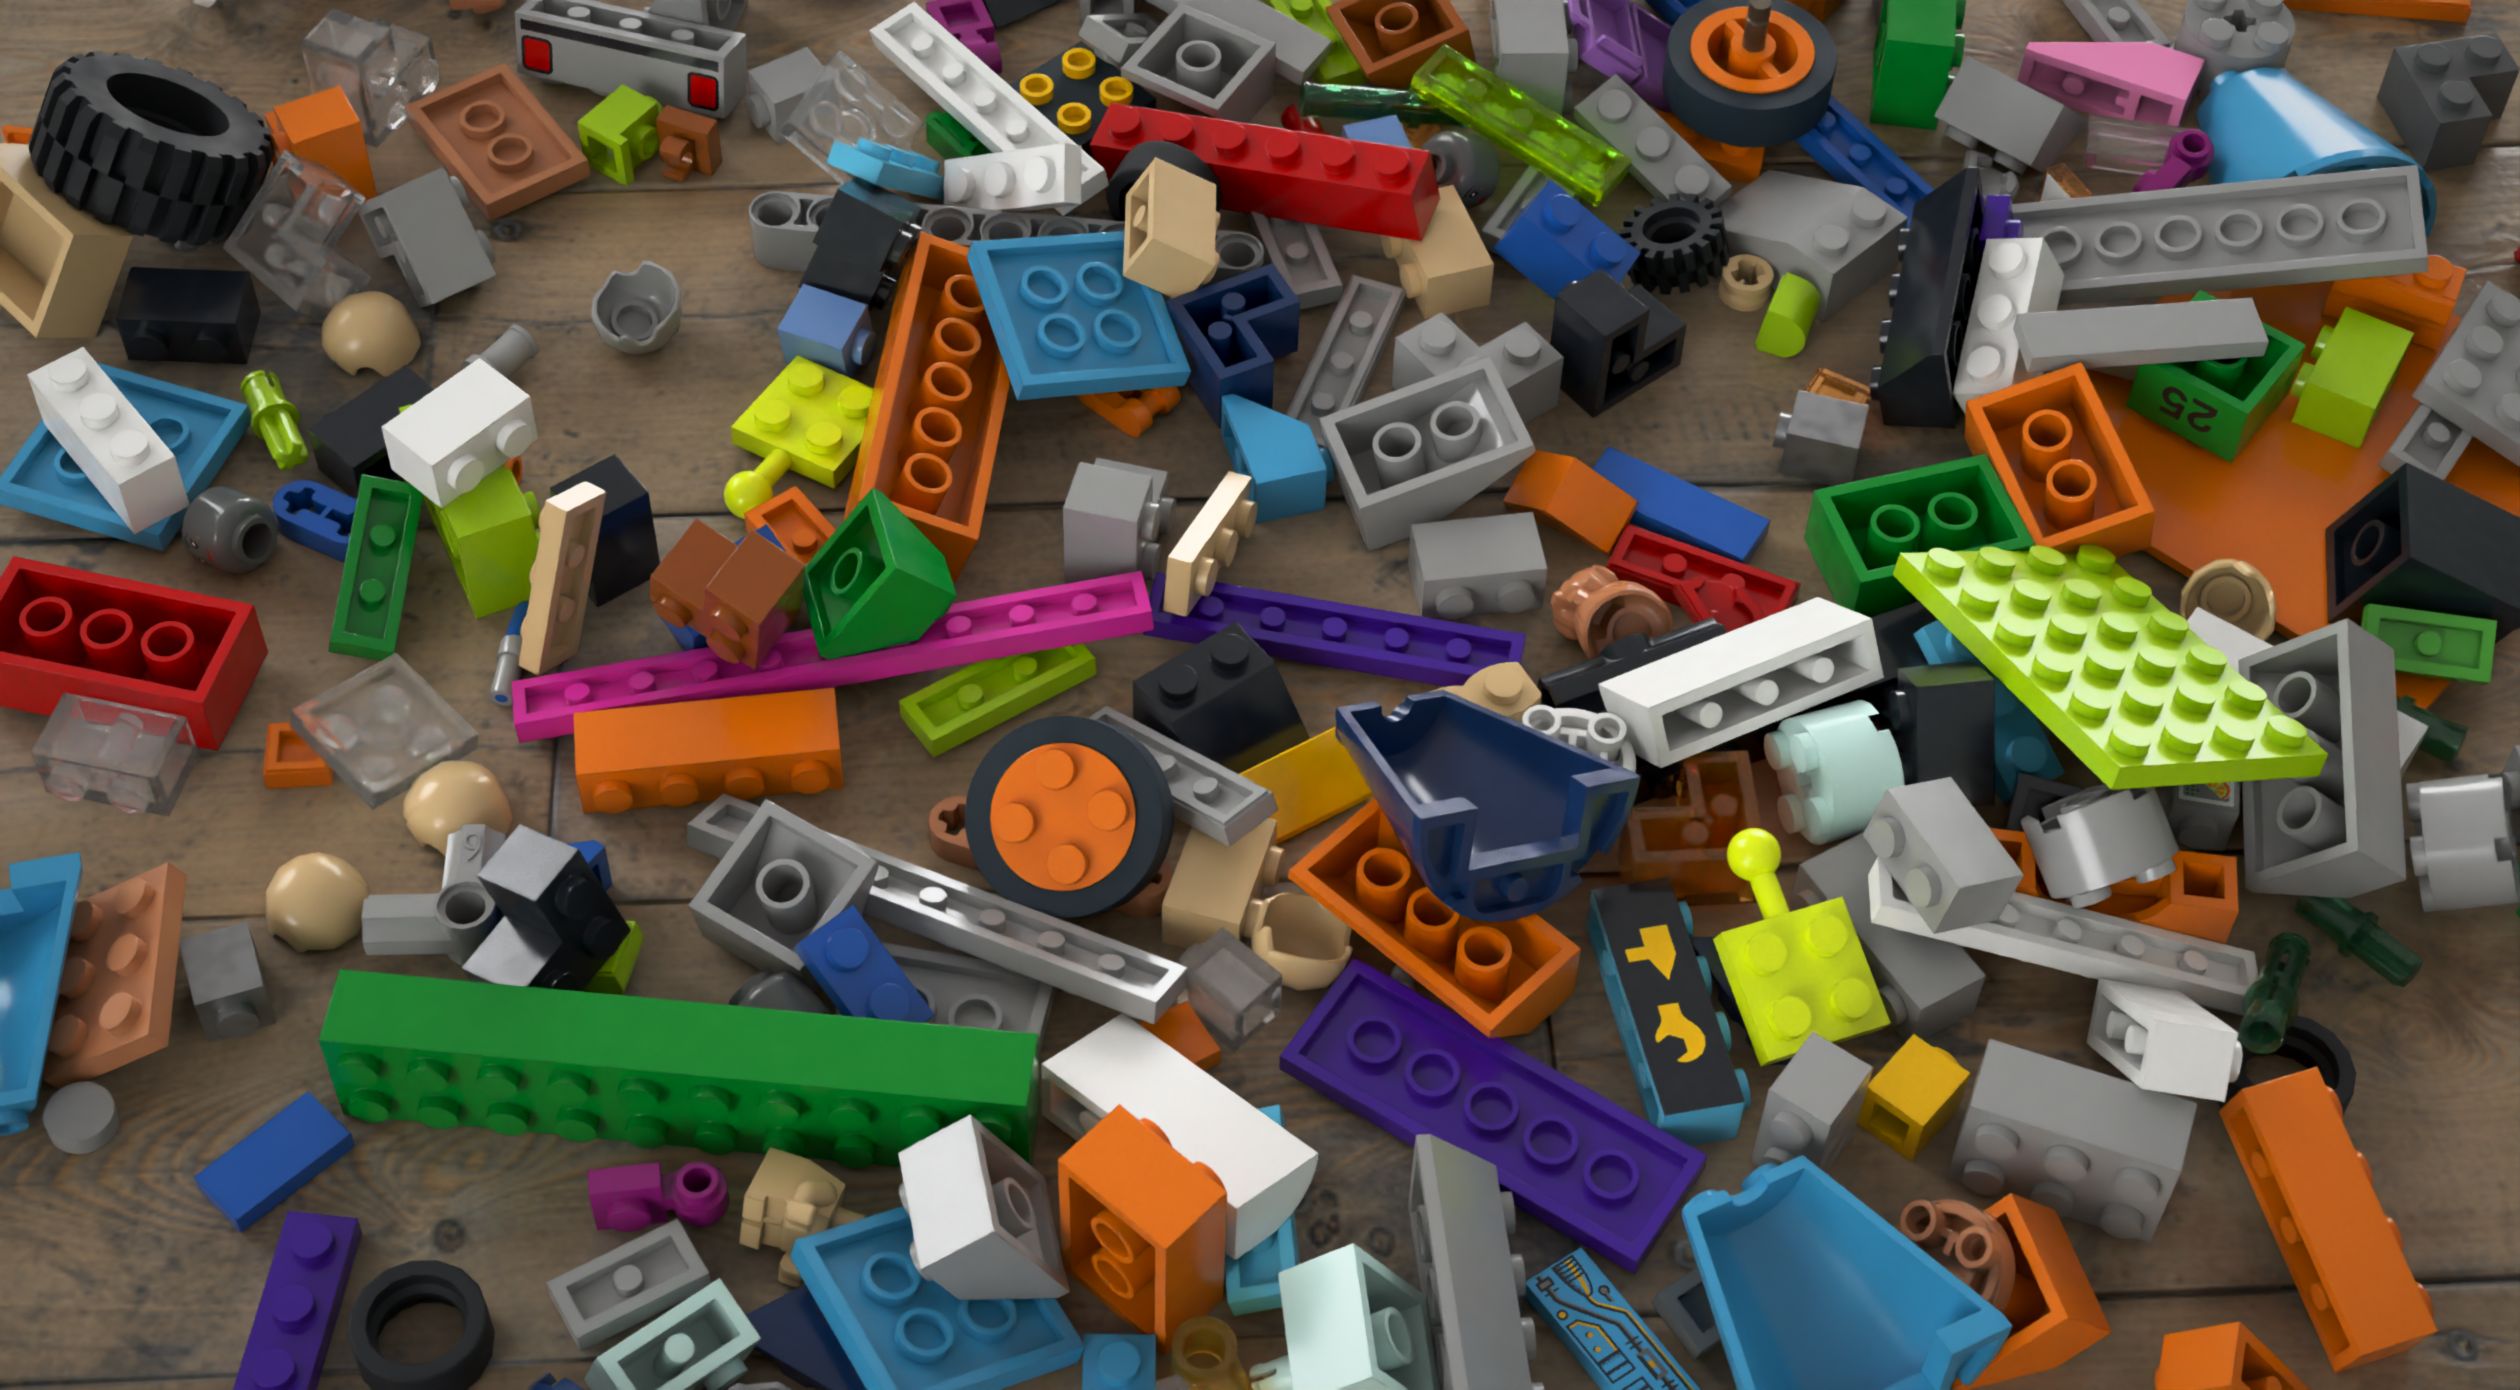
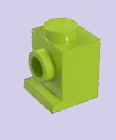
(620, 133)

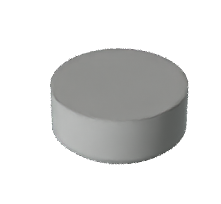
(81, 1117)

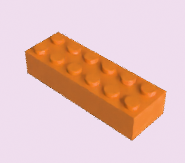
(935, 403)

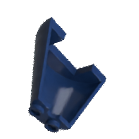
(1485, 802)

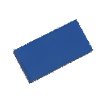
(274, 1161)

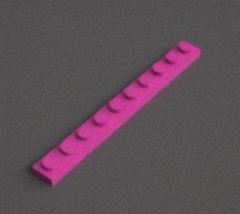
(964, 635)

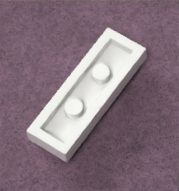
(1015, 179)

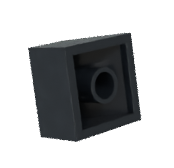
(1221, 702)

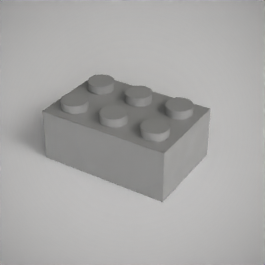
(2072, 1141)

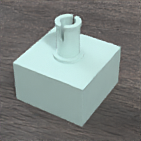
(1350, 1328)

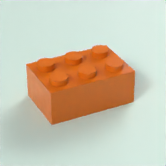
(2062, 463)
(1142, 1225)

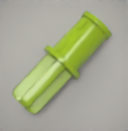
(274, 419)

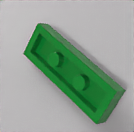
(376, 569)

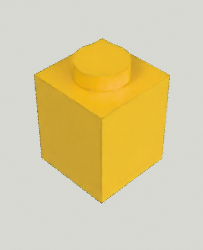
(1913, 1097)

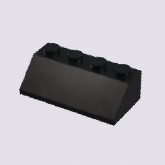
(1930, 306)

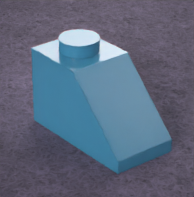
(1279, 456)

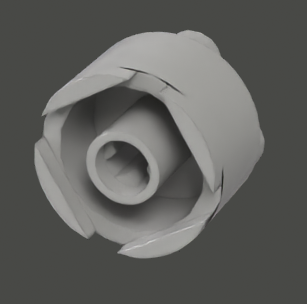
(2235, 36)
(2101, 840)
(2463, 842)

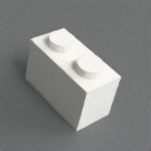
(460, 433)

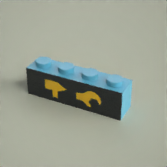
(1666, 1011)

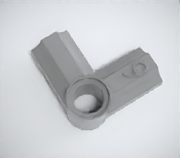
(438, 920)

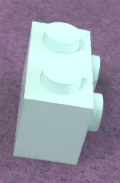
(683, 1349)

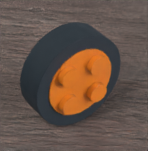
(1749, 71)
(1069, 816)

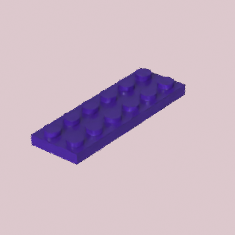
(1552, 1140)

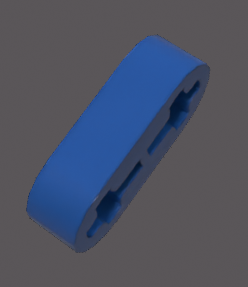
(320, 529)

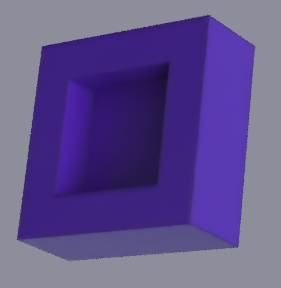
(1999, 221)

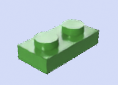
(2435, 643)

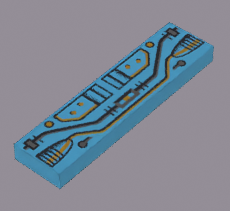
(1602, 1328)

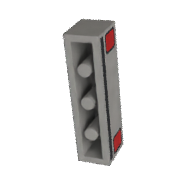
(651, 53)

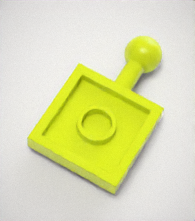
(800, 423)
(1795, 966)

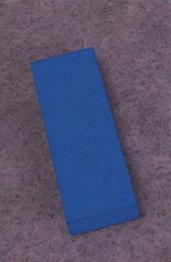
(1684, 510)

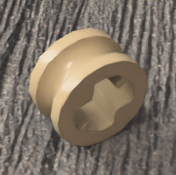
(1742, 296)

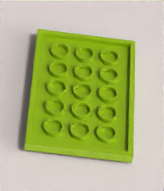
(2109, 667)

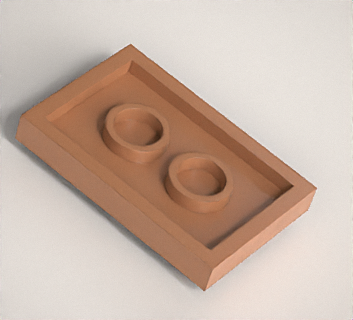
(497, 141)
(118, 977)

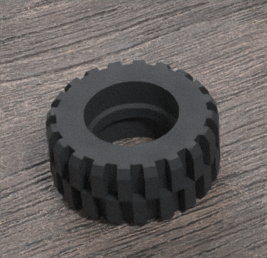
(149, 147)

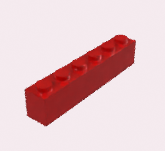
(1288, 171)

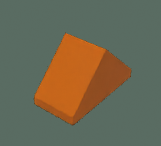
(1572, 500)

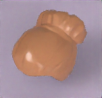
(1602, 610)

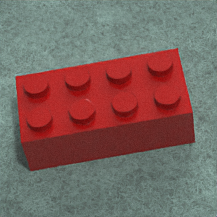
(125, 646)

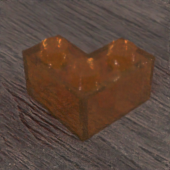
(1692, 839)

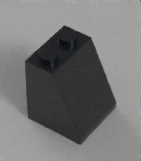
(2425, 550)

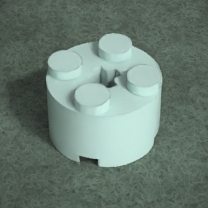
(1832, 770)

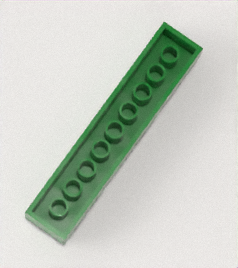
(669, 1070)

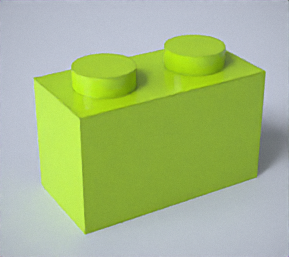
(2350, 376)

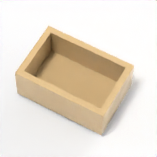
(53, 257)

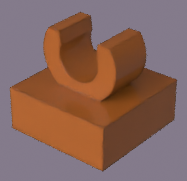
(688, 143)

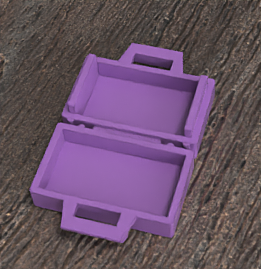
(1623, 41)

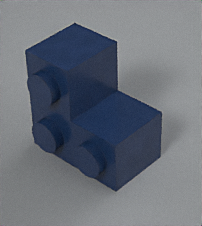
(1235, 335)

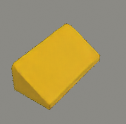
(1310, 783)

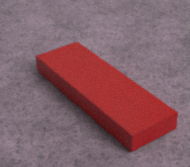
(1662, 562)

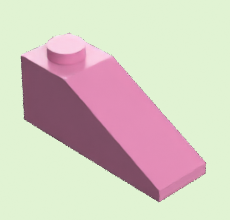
(2114, 78)

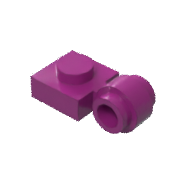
(971, 26)
(2184, 162)
(640, 1195)

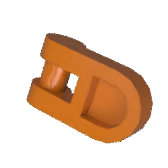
(1129, 413)

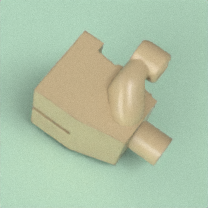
(788, 1202)

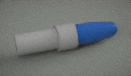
(508, 659)

